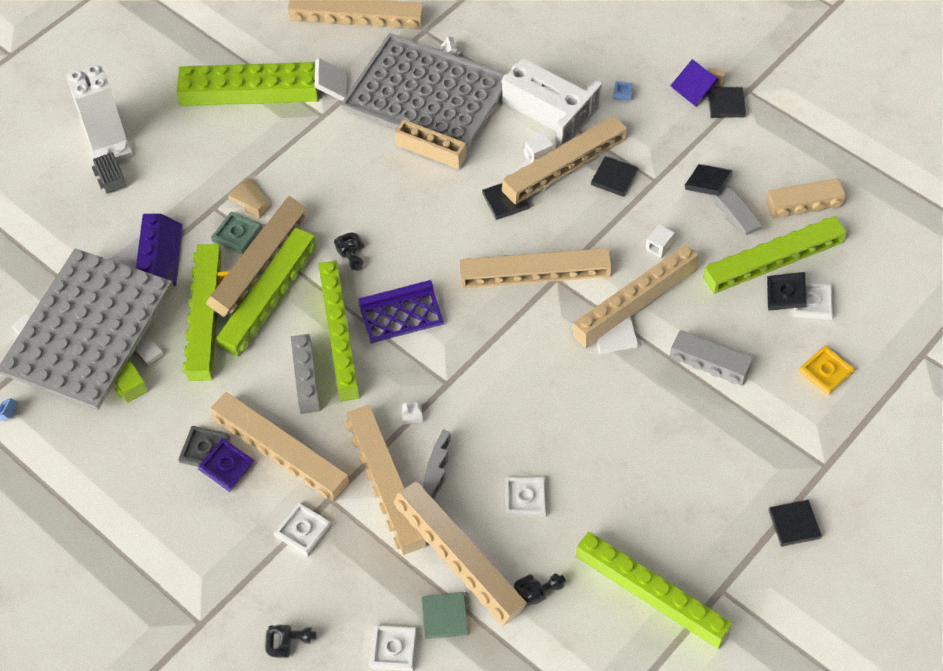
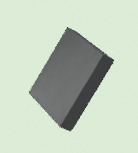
(199, 444)

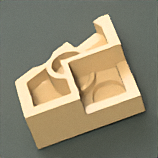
(250, 197)

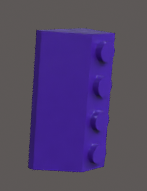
(159, 246)

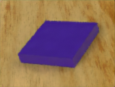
(694, 82)
(226, 464)

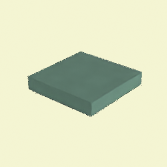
(236, 232)
(444, 615)

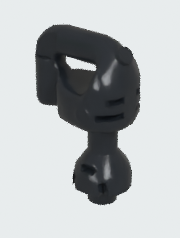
(348, 248)
(536, 589)
(286, 634)

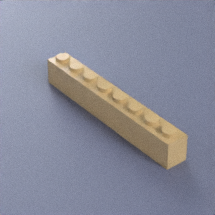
(358, 12)
(563, 159)
(254, 258)
(535, 268)
(635, 296)
(279, 446)
(384, 477)
(459, 553)

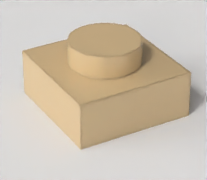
(720, 75)

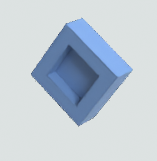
(622, 91)
(7, 409)

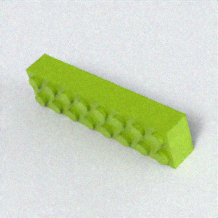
(247, 84)

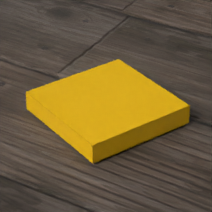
(826, 370)

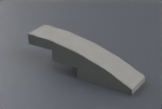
(737, 211)
(435, 471)

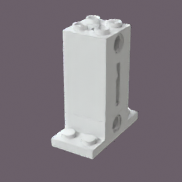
(550, 99)
(98, 112)

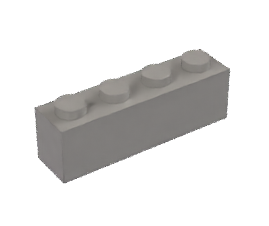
(710, 357)
(305, 374)

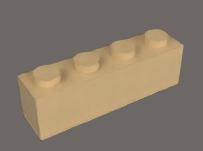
(430, 144)
(805, 198)

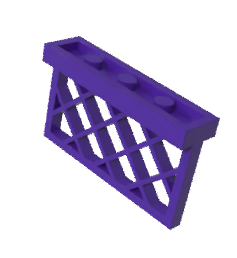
(395, 297)

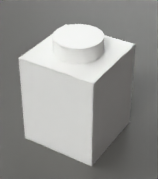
(537, 147)
(660, 241)

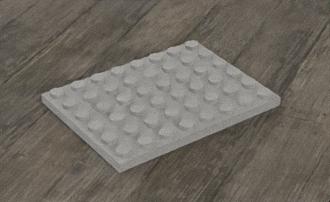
(425, 89)
(85, 328)

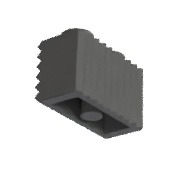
(109, 173)

